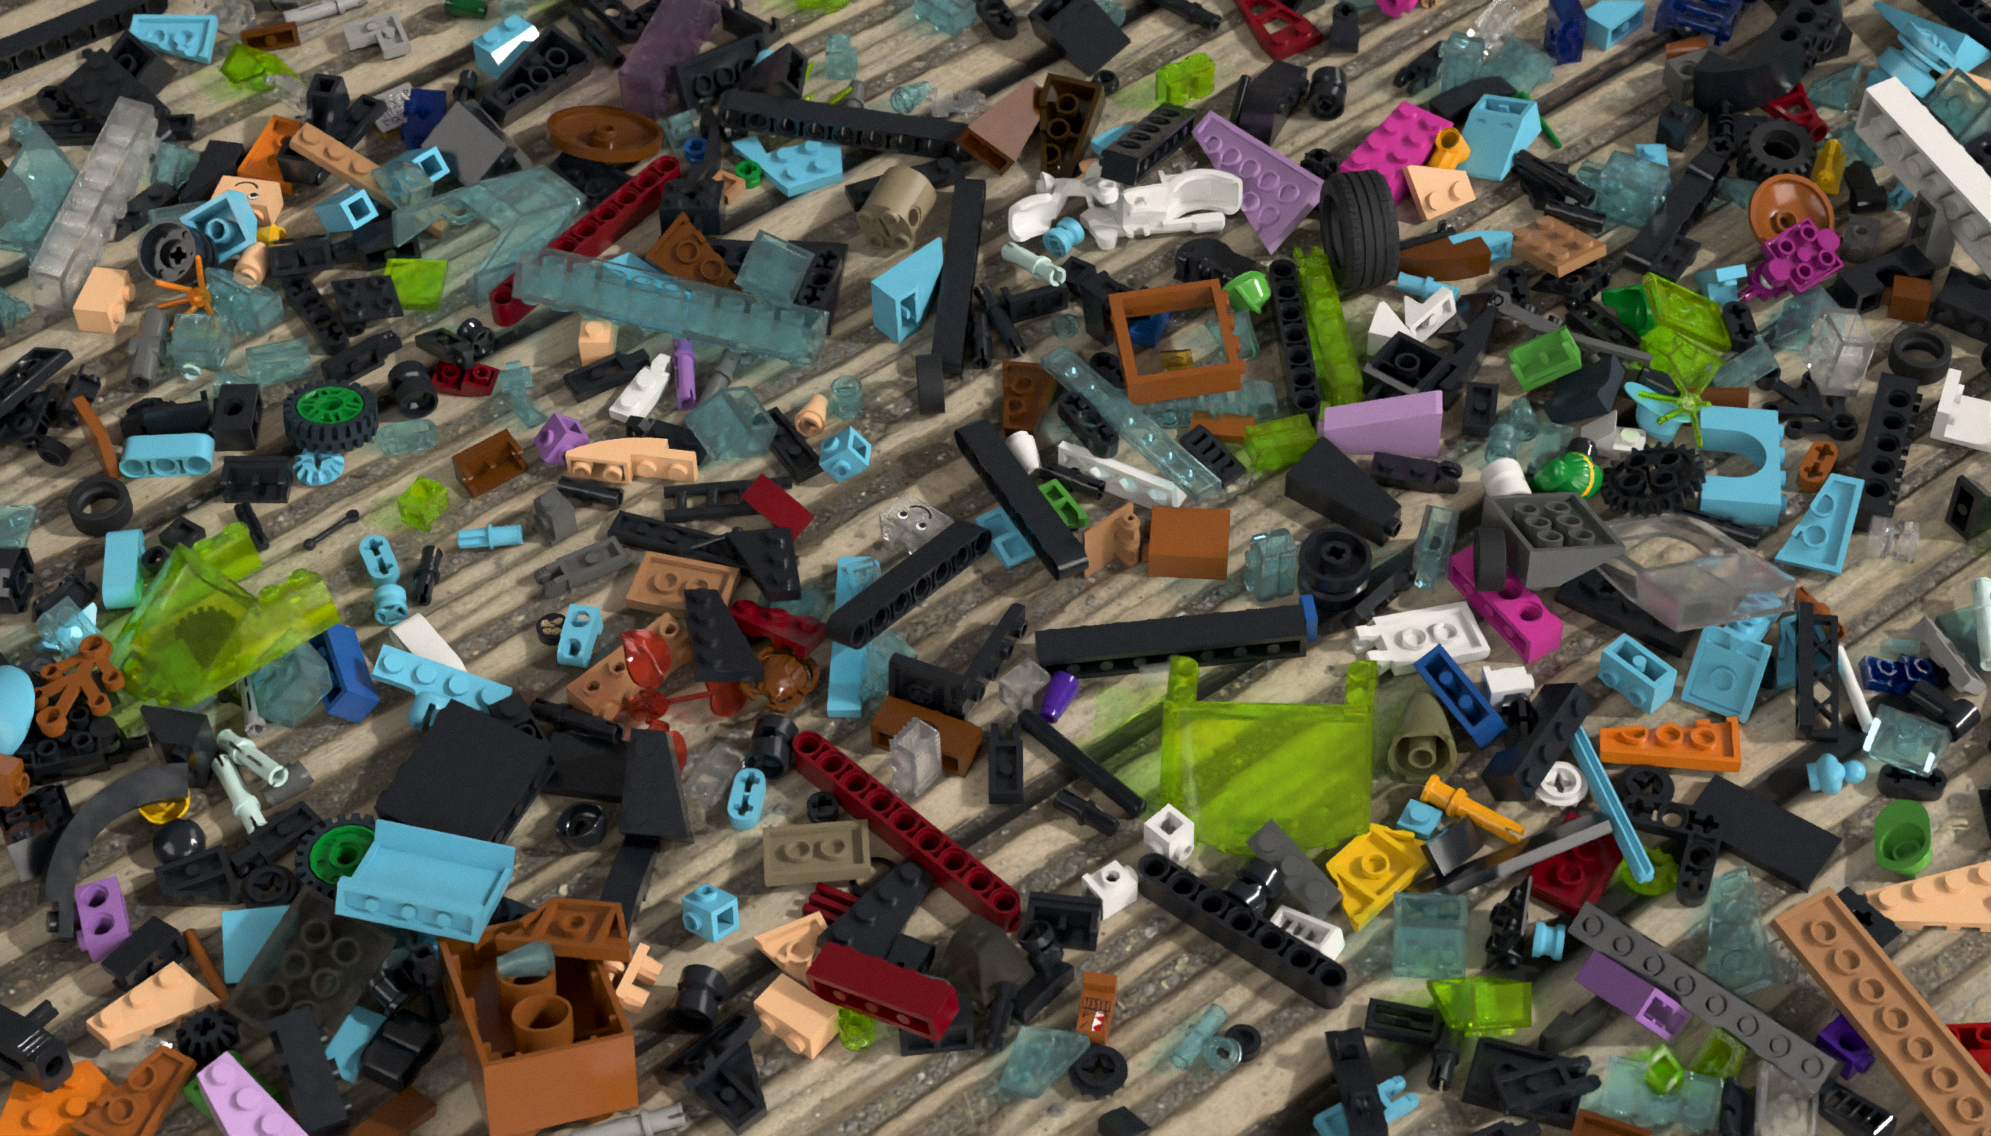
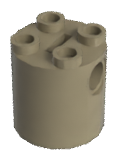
(896, 208)

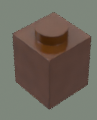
(1908, 298)

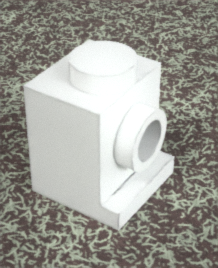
(1503, 684)
(1113, 885)

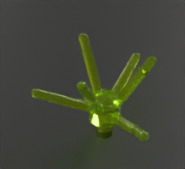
(1687, 402)

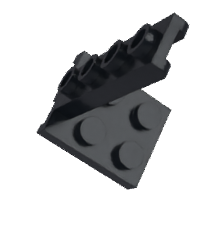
(951, 692)

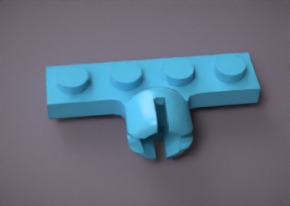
(434, 684)

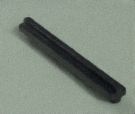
(1082, 763)

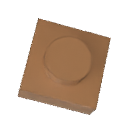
(733, 185)

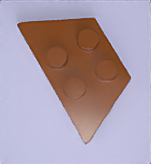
(574, 930)

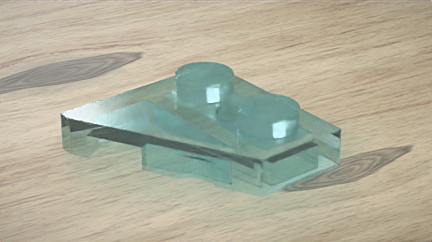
(1040, 1060)

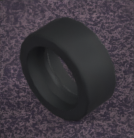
(1921, 339)
(930, 384)
(93, 490)
(1489, 559)

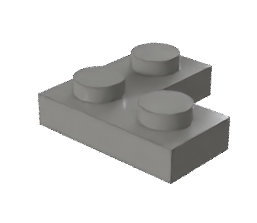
(379, 29)

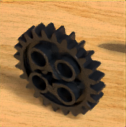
(1674, 479)

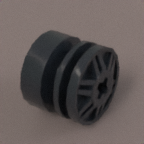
(167, 245)

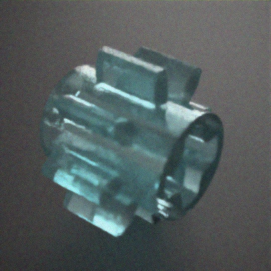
(516, 377)

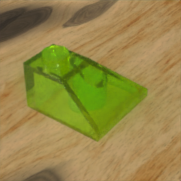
(248, 66)
(1680, 354)

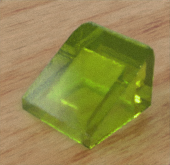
(1662, 1070)

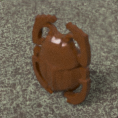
(783, 679)

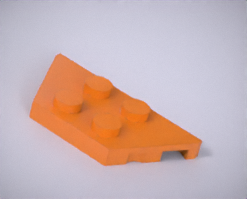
(39, 1113)

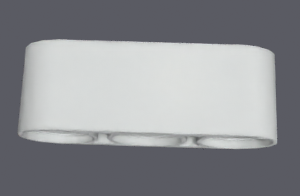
(420, 638)

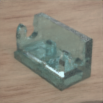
(1746, 367)

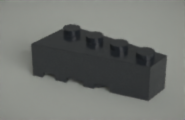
(537, 75)

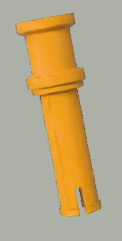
(1457, 803)

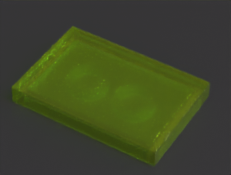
(1686, 312)

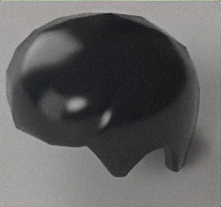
(582, 826)
(178, 840)

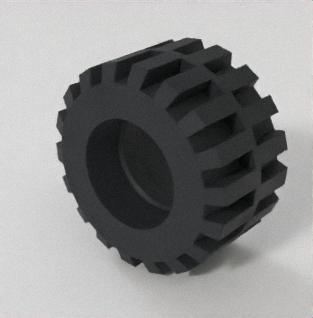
(1778, 140)

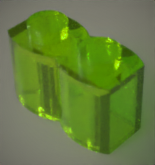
(1185, 80)

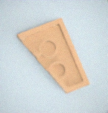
(794, 946)
(150, 1005)

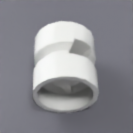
(1504, 478)

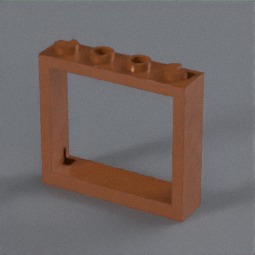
(1183, 382)

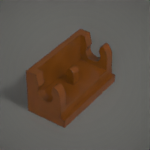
(489, 463)

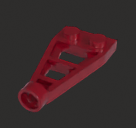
(1285, 42)
(1807, 119)

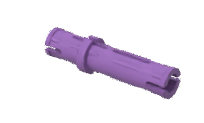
(683, 361)

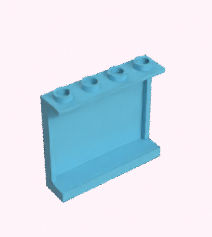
(427, 881)

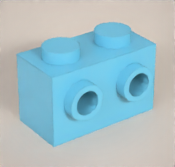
(1637, 673)

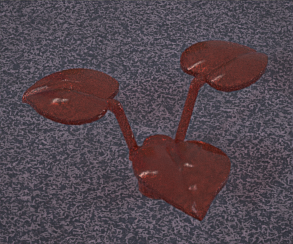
(645, 661)

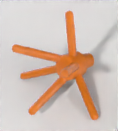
(197, 296)

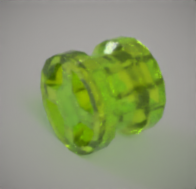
(854, 1037)

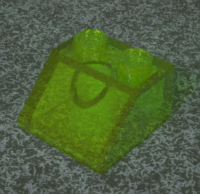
(1483, 1004)

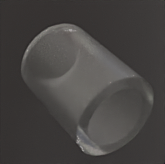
(1154, 674)

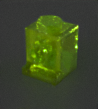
(423, 503)

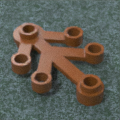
(92, 652)

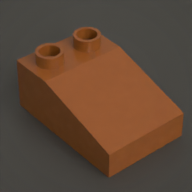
(538, 1044)

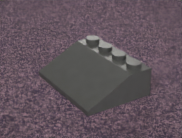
(1550, 536)

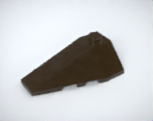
(1067, 122)

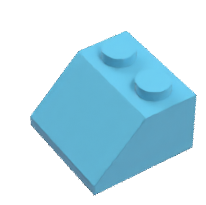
(503, 45)
(227, 221)

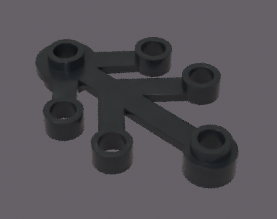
(1839, 425)

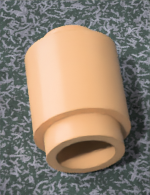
(254, 262)

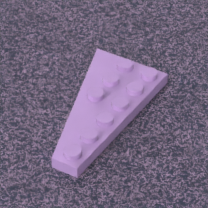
(1274, 188)

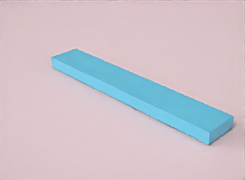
(844, 663)

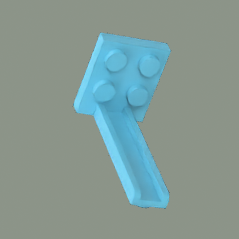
(1729, 667)

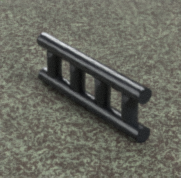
(711, 491)

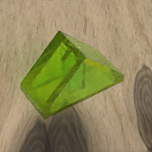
(1717, 1056)

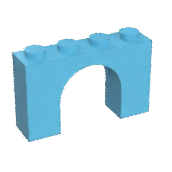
(353, 207)
(1753, 435)

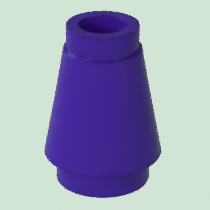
(1058, 696)

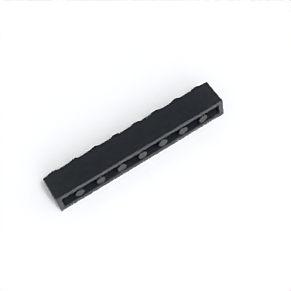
(1206, 638)

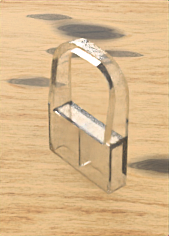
(1698, 592)

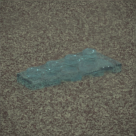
(1737, 935)

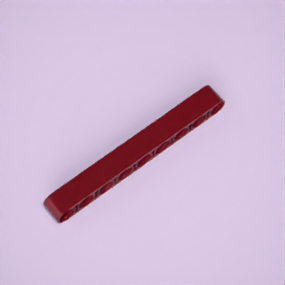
(597, 229)
(907, 831)

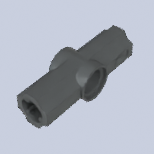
(147, 350)

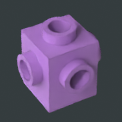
(559, 436)

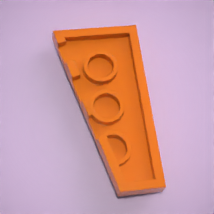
(1685, 747)

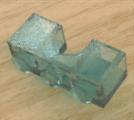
(1692, 1105)

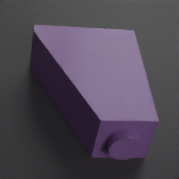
(1633, 996)

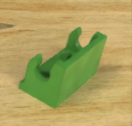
(1545, 358)

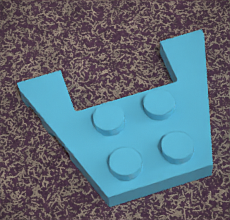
(795, 167)

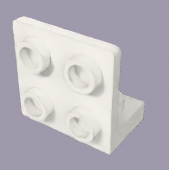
(1961, 417)

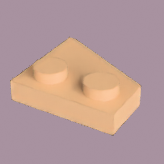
(1437, 189)

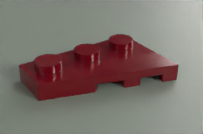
(784, 629)

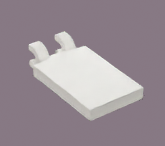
(1411, 634)

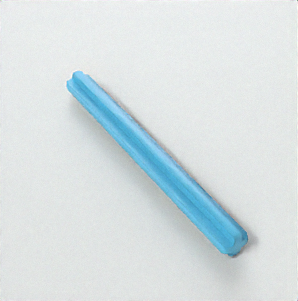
(1611, 807)

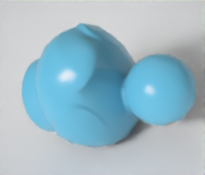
(1829, 773)

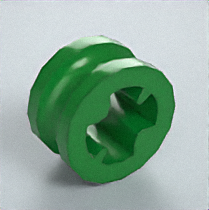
(749, 167)

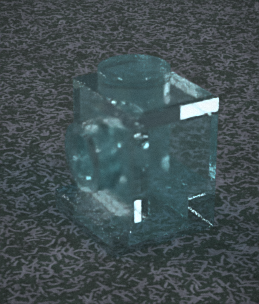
(841, 58)

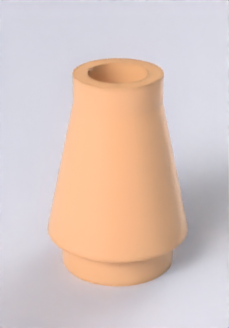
(812, 417)

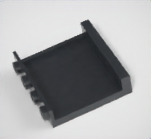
(469, 777)

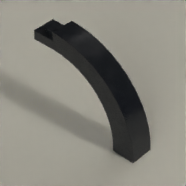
(141, 788)

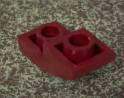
(472, 382)
(777, 506)

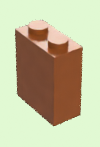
(1187, 542)

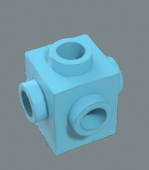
(844, 454)
(710, 912)

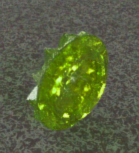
(1664, 878)

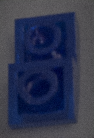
(1896, 676)

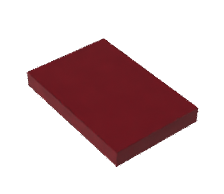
(1576, 873)

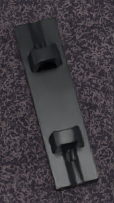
(1356, 1083)

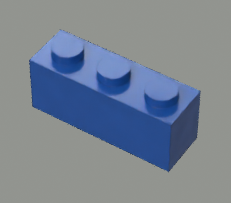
(352, 684)
(1461, 697)

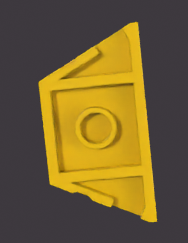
(1374, 869)

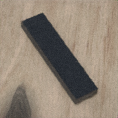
(355, 125)

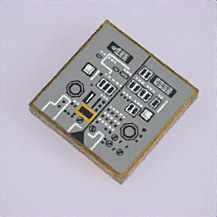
(390, 122)

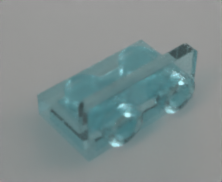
(280, 361)
(66, 627)

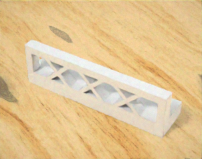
(1122, 478)

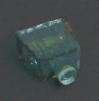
(202, 343)
(1431, 553)

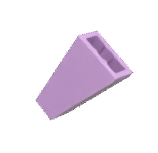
(1388, 425)

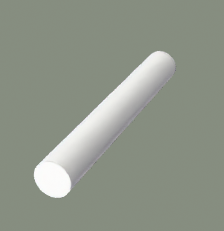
(1854, 691)

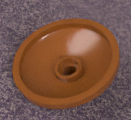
(1787, 200)

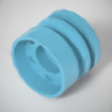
(1917, 59)

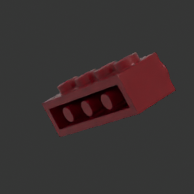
(883, 991)

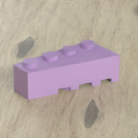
(241, 1103)

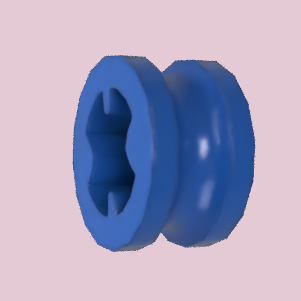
(695, 150)

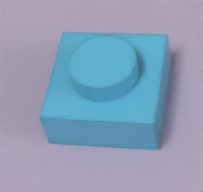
(1420, 819)

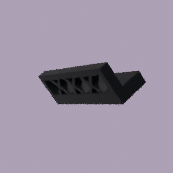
(1805, 648)

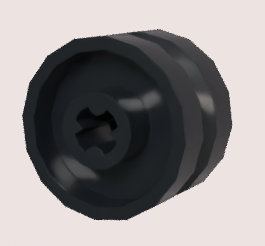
(1334, 569)

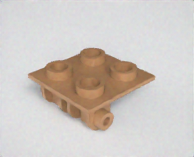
(1113, 538)

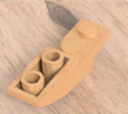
(623, 458)

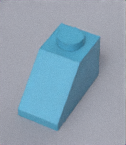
(1612, 21)

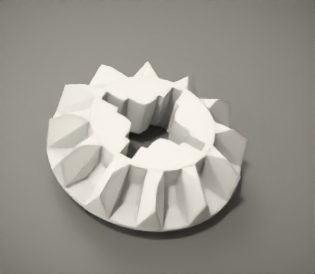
(1571, 779)

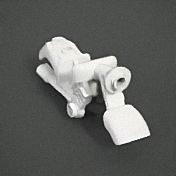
(1130, 211)

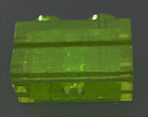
(1278, 442)

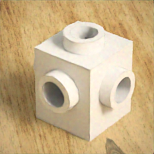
(1169, 834)

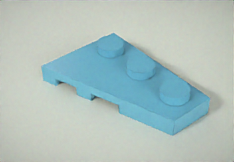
(178, 35)
(1826, 528)

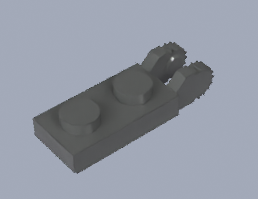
(581, 567)

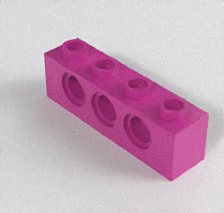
(1511, 612)

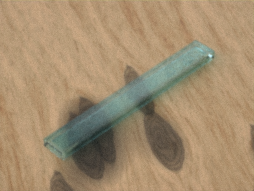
(1132, 424)

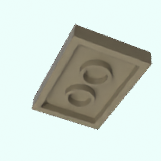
(816, 852)

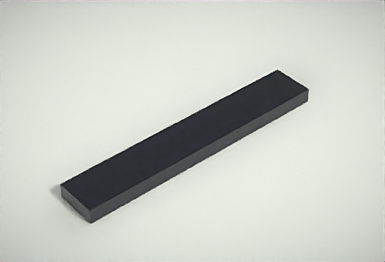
(86, 131)
(666, 537)
(1516, 856)

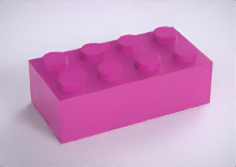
(1399, 141)

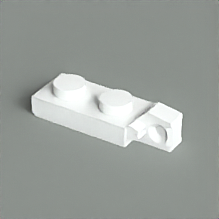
(643, 390)

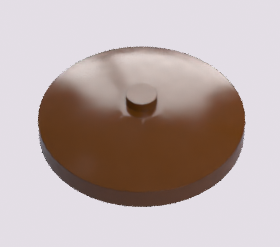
(604, 133)

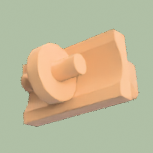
(642, 968)

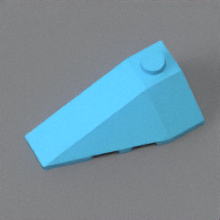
(1961, 45)

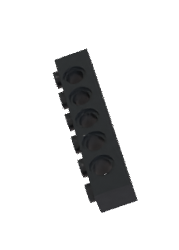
(1147, 144)
(1884, 445)

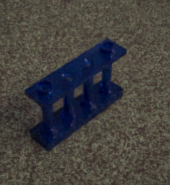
(1671, 13)

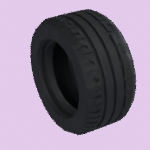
(1359, 229)

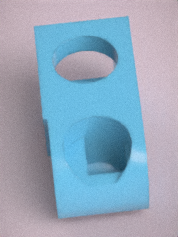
(579, 636)

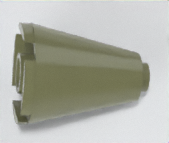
(1422, 741)

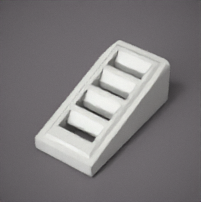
(1328, 937)

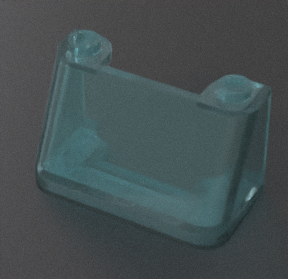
(33, 186)

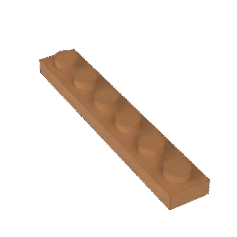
(349, 167)

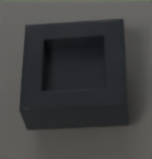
(182, 531)

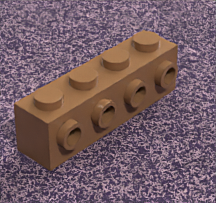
(607, 685)

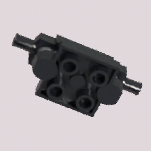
(82, 750)

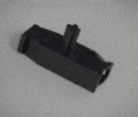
(31, 1051)

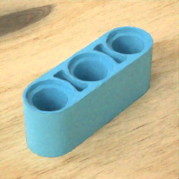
(167, 455)
(123, 569)

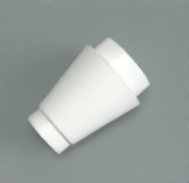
(1025, 450)

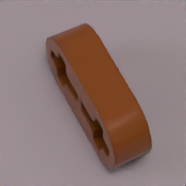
(1821, 468)

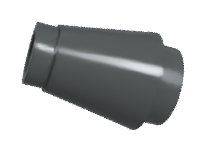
(296, 783)

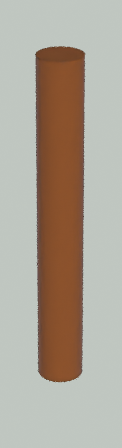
(206, 965)

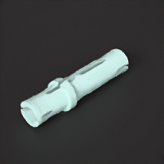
(1039, 266)
(1982, 613)
(233, 744)
(244, 804)

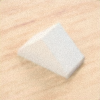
(1383, 328)

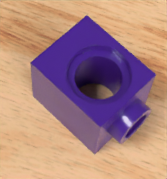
(1842, 1035)

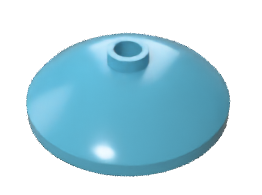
(16, 707)

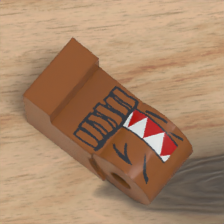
(1097, 1006)

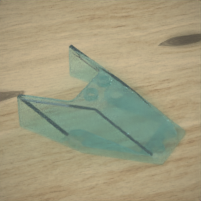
(521, 206)

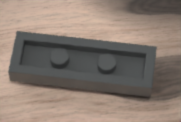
(1297, 870)

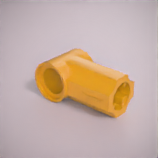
(1450, 149)

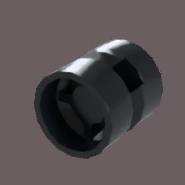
(1327, 93)
(412, 389)
(771, 745)
(1255, 885)
(697, 998)

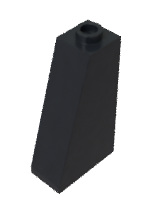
(1343, 493)

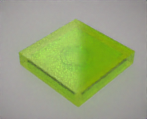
(418, 282)

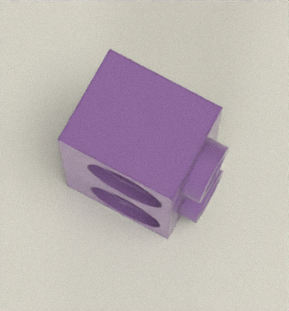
(103, 917)

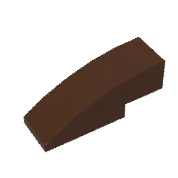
(1446, 260)

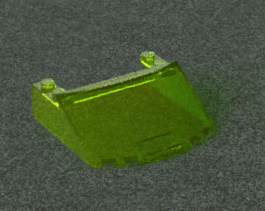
(206, 631)
(1255, 762)

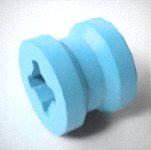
(390, 604)
(1548, 941)

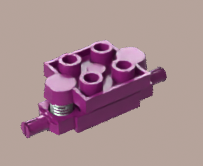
(1794, 262)

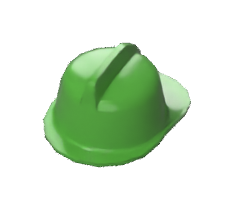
(1249, 292)
(1903, 838)

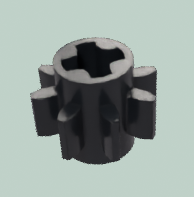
(1319, 163)

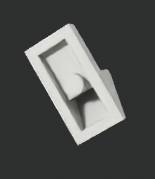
(1426, 318)
(1611, 439)

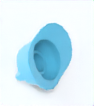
(1650, 410)

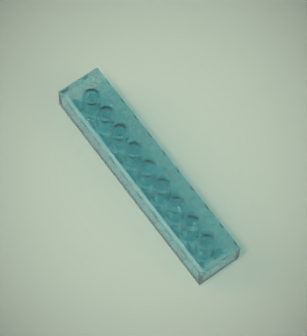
(670, 305)

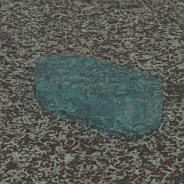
(407, 436)

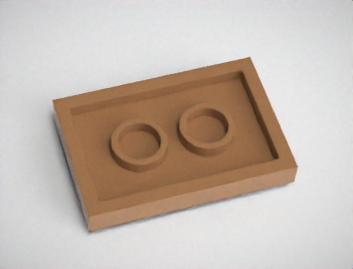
(1555, 246)
(663, 577)

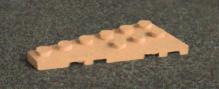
(1942, 899)

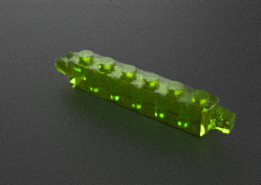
(1328, 329)

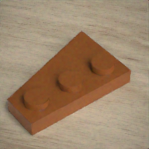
(142, 1099)

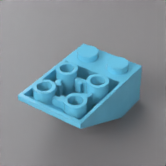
(1496, 133)
(907, 292)

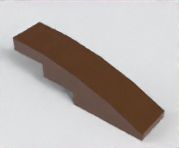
(398, 1115)

